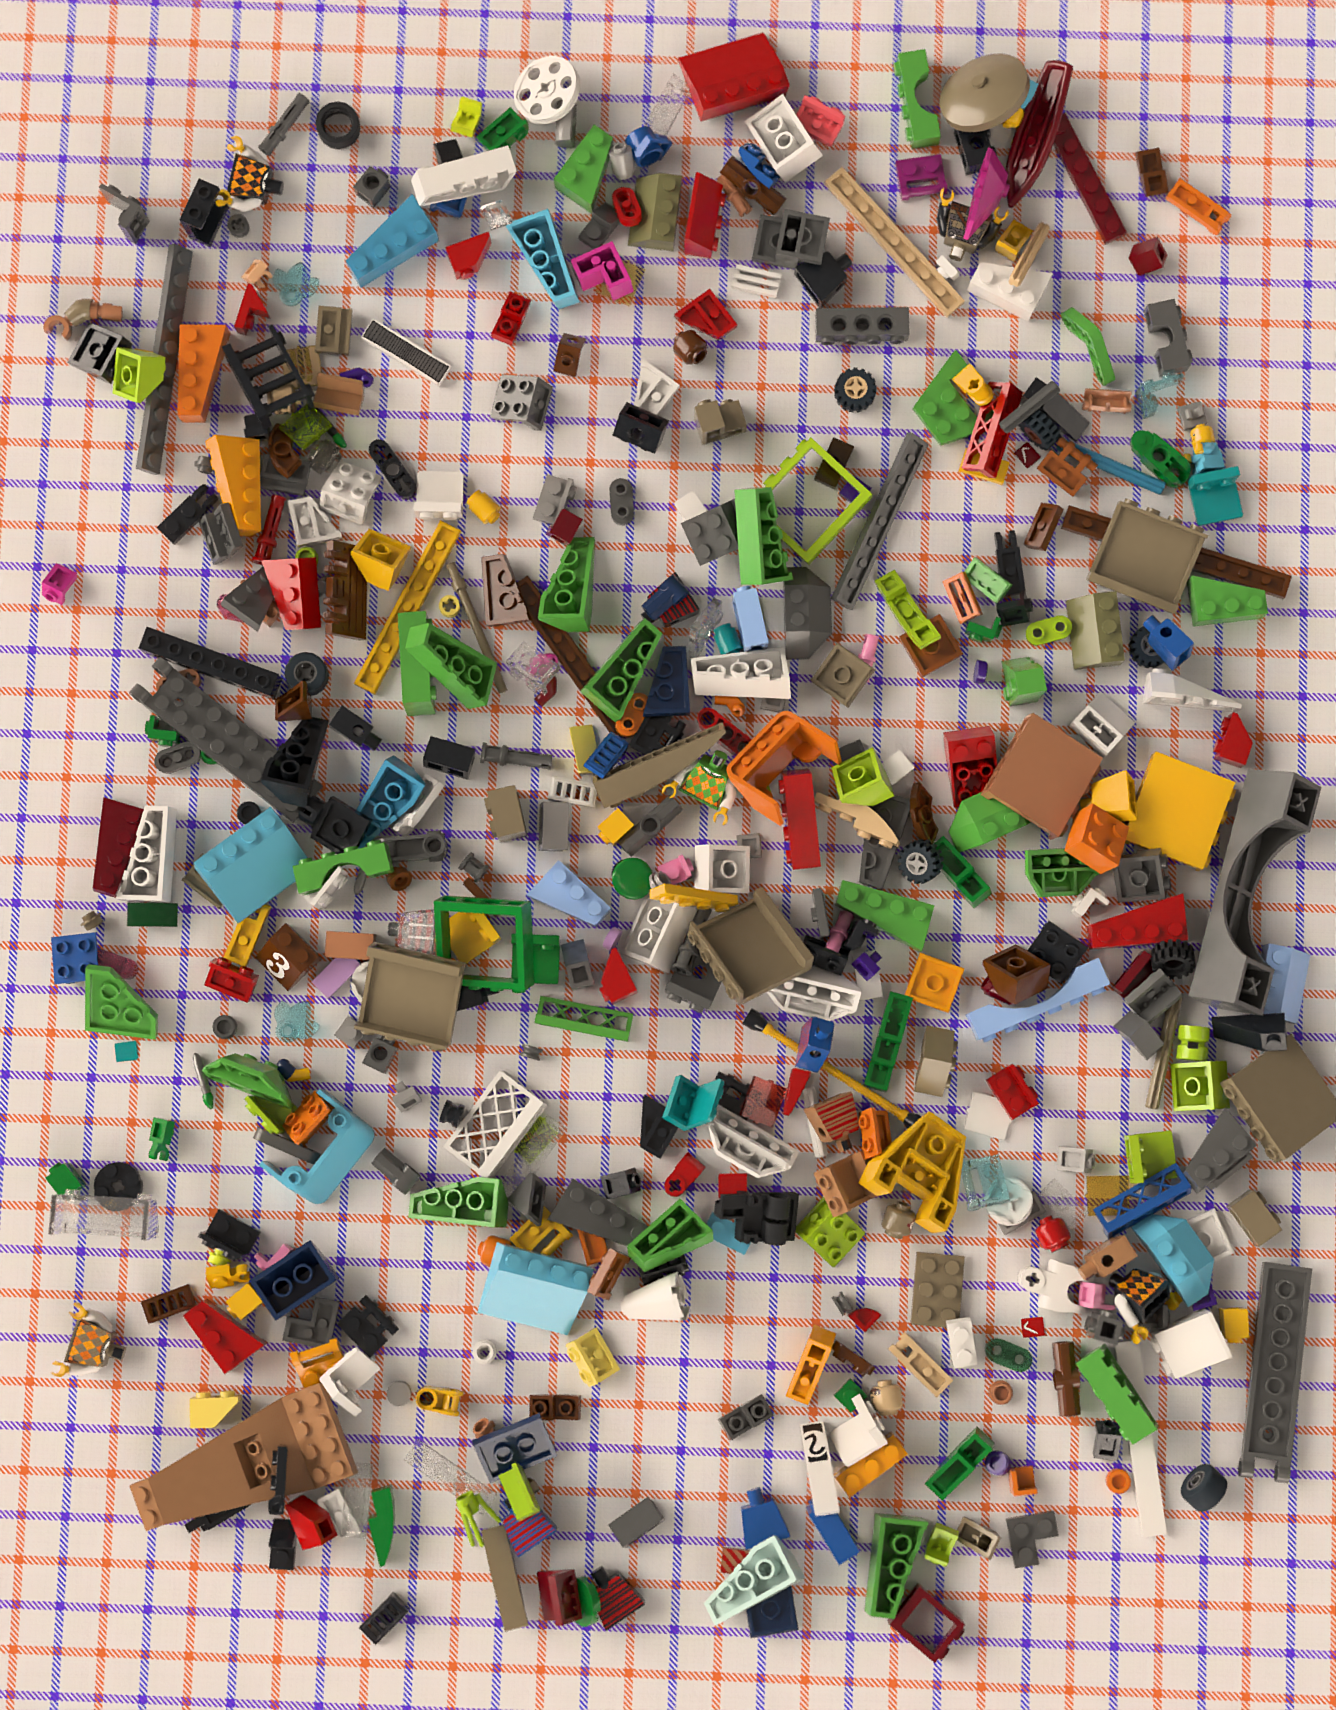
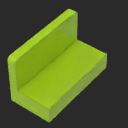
(519, 1492)

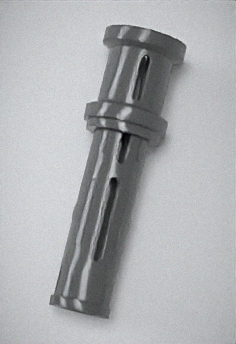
(505, 755)
(687, 950)

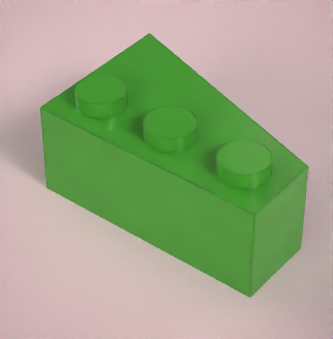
(1224, 602)
(1023, 681)

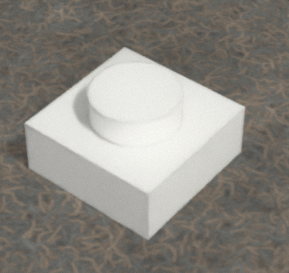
(946, 268)

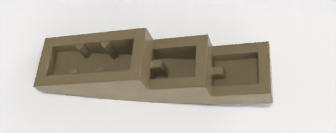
(505, 1578)

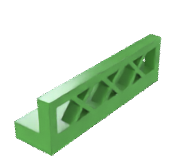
(578, 1026)

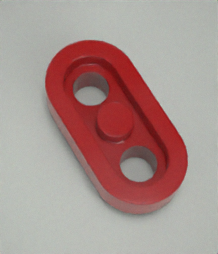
(626, 206)

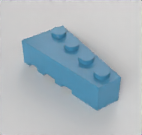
(393, 243)

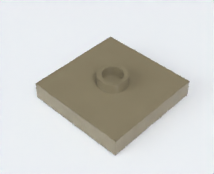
(842, 675)

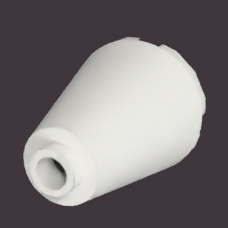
(658, 1300)

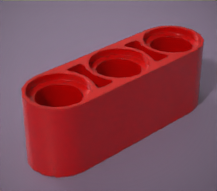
(731, 744)

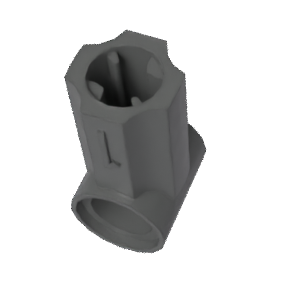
(400, 1174)

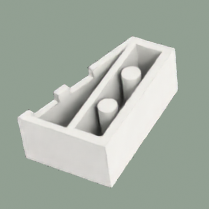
(993, 285)

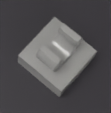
(1191, 415)
(406, 1097)

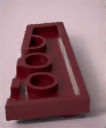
(115, 840)

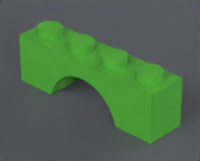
(922, 126)
(313, 874)

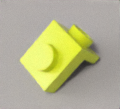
(467, 117)

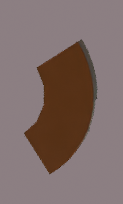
(282, 453)
(921, 813)

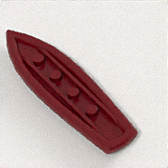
(1037, 129)

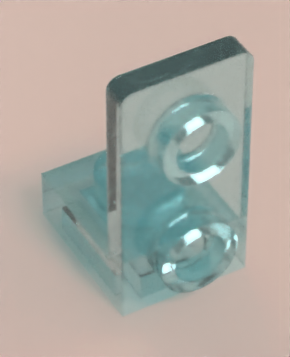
(1147, 401)

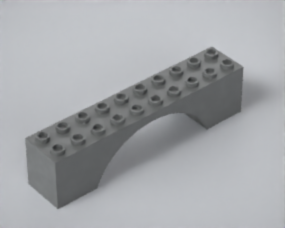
(1269, 816)

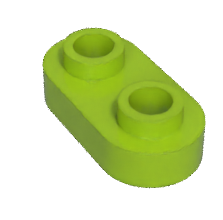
(1048, 630)

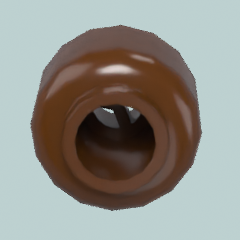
(690, 347)

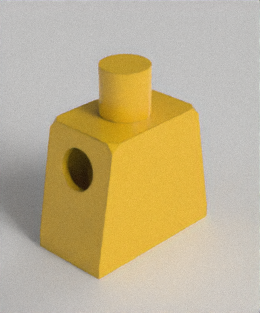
(1114, 796)

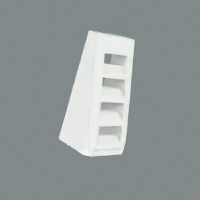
(574, 783)

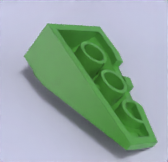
(570, 593)

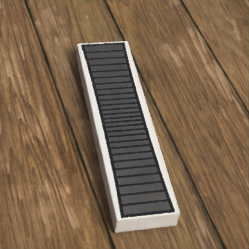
(406, 352)

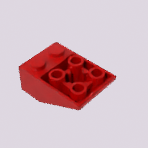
(969, 760)

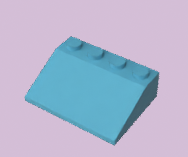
(251, 865)
(534, 1288)

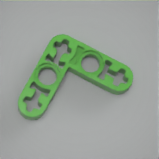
(1092, 337)

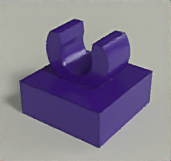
(867, 965)

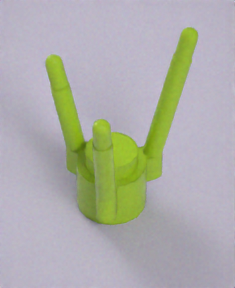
(468, 1506)

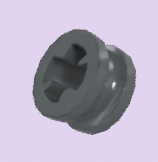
(235, 219)
(531, 1052)
(842, 1303)

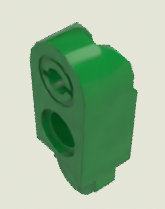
(1145, 444)

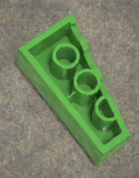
(453, 664)
(416, 680)
(892, 1554)

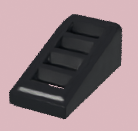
(398, 1604)

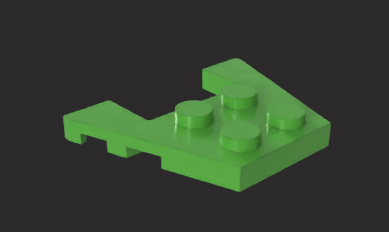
(943, 408)

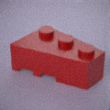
(295, 591)
(222, 1335)

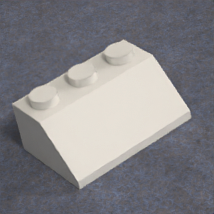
(658, 933)

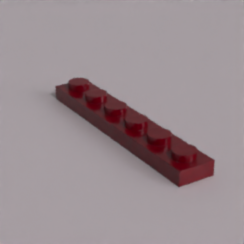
(1087, 183)

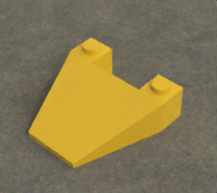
(926, 1163)

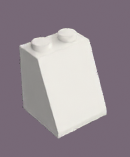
(1190, 1344)

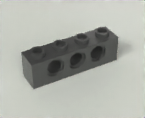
(849, 317)

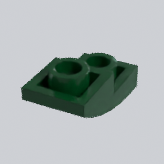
(152, 914)

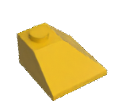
(380, 558)

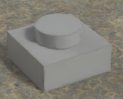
(348, 1034)

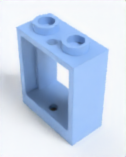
(749, 619)

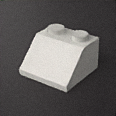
(722, 868)

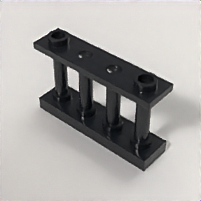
(255, 393)

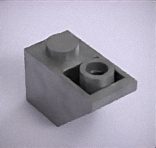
(577, 964)

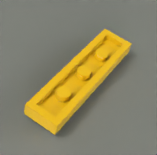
(693, 897)

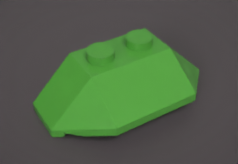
(982, 821)
(1056, 872)
(250, 1077)

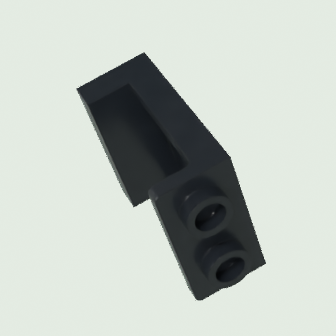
(202, 215)

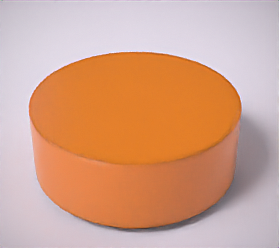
(1118, 1481)

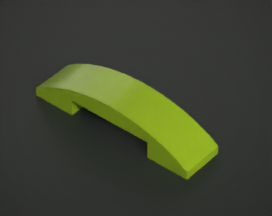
(906, 610)

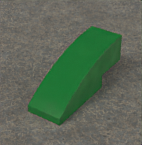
(962, 874)
(960, 1463)
(382, 1522)

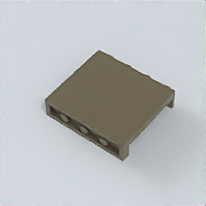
(1146, 555)
(751, 948)
(410, 996)
(1282, 1100)

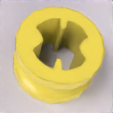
(453, 612)

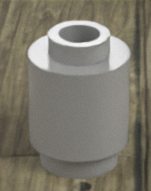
(622, 161)

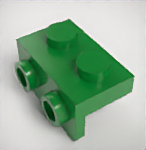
(504, 131)

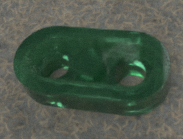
(1007, 1355)

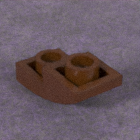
(555, 1406)

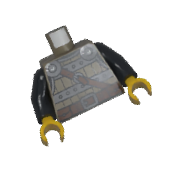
(952, 224)

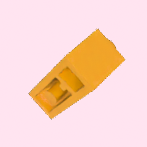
(811, 1364)

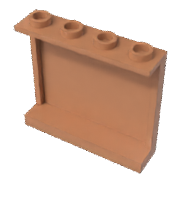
(1043, 775)

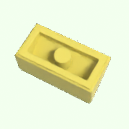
(583, 745)

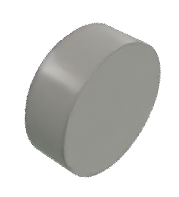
(399, 1393)

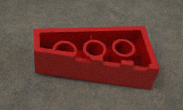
(800, 819)
(1141, 926)

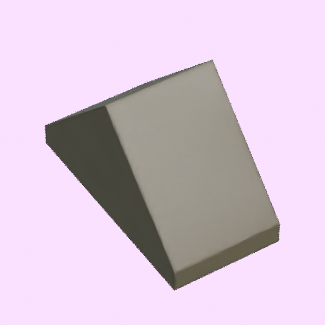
(978, 1537)

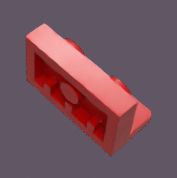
(1012, 1091)

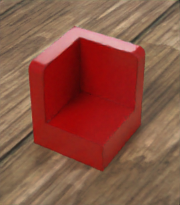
(731, 1183)

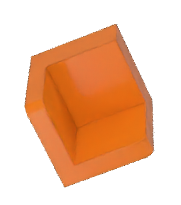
(1022, 1481)

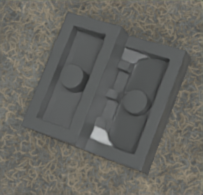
(220, 533)

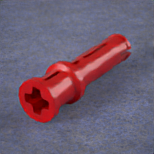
(267, 541)

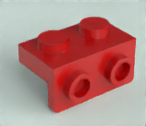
(230, 979)

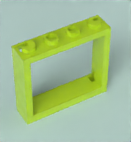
(843, 519)

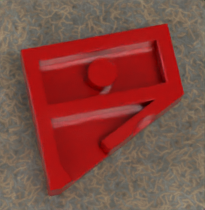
(707, 316)

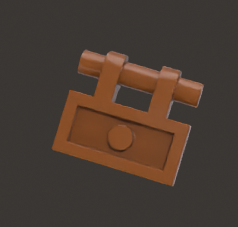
(1061, 471)

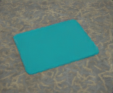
(126, 1051)

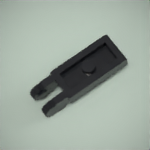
(186, 515)
(1009, 563)

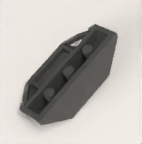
(805, 613)

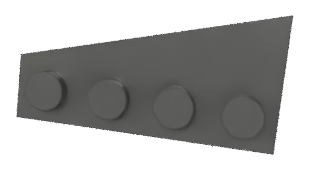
(591, 1213)

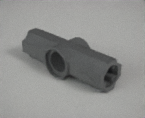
(638, 836)

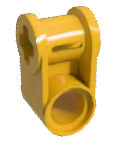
(974, 385)
(441, 1400)

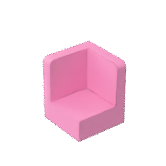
(1093, 1296)

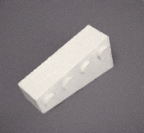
(464, 177)

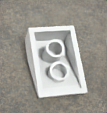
(783, 138)

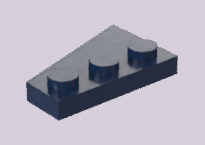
(670, 685)

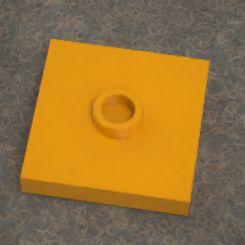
(934, 982)

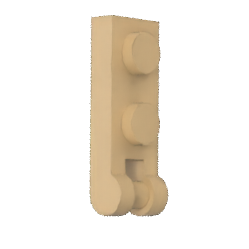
(921, 1365)

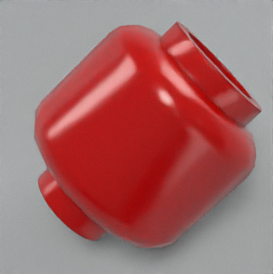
(1052, 1233)

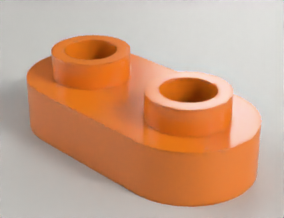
(632, 714)

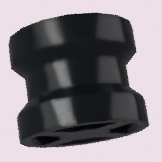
(452, 1113)

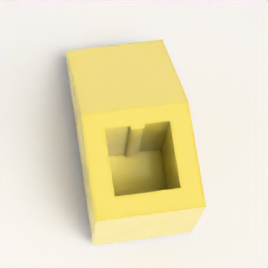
(209, 1410)

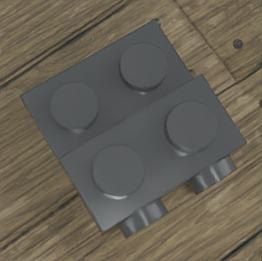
(1142, 876)

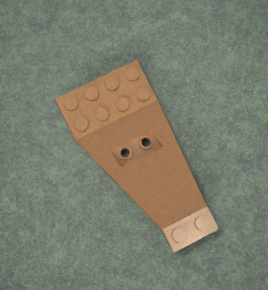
(230, 1469)

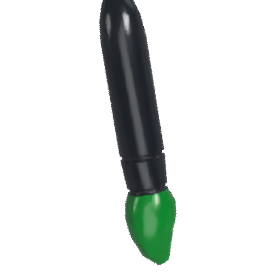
(337, 437)

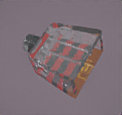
(415, 931)

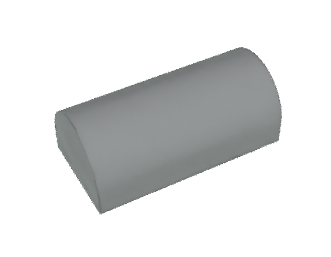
(566, 128)

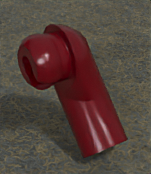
(552, 690)

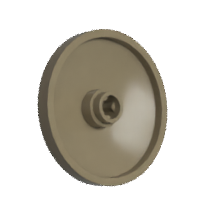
(984, 92)

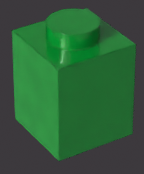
(64, 1177)

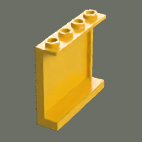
(1180, 810)

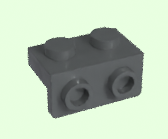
(1153, 996)

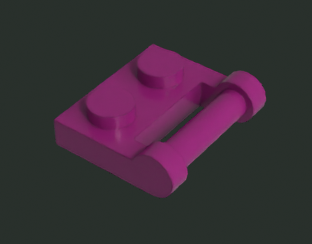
(920, 170)

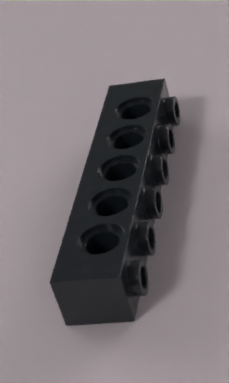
(210, 663)

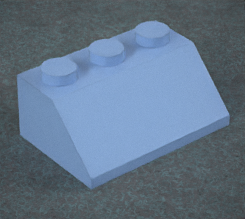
(1287, 981)

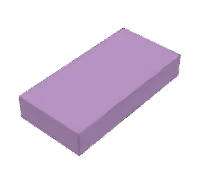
(335, 975)

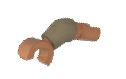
(82, 311)

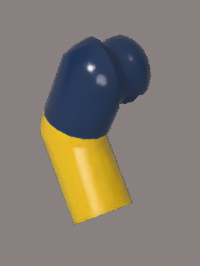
(290, 1073)

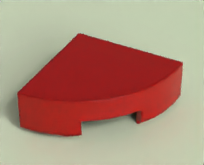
(864, 1317)

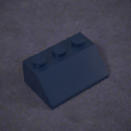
(294, 1279)

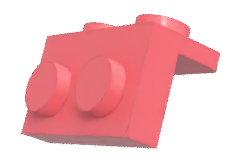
(820, 120)

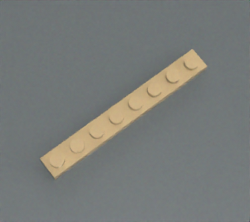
(894, 242)

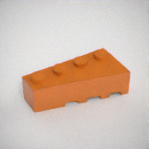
(199, 368)

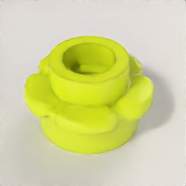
(217, 1258)

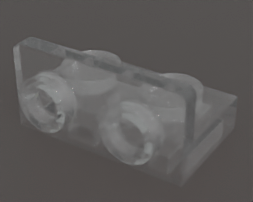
(532, 667)

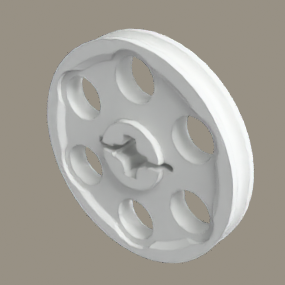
(556, 91)

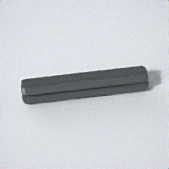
(1029, 407)

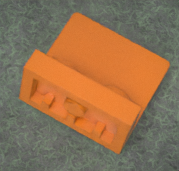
(307, 1118)

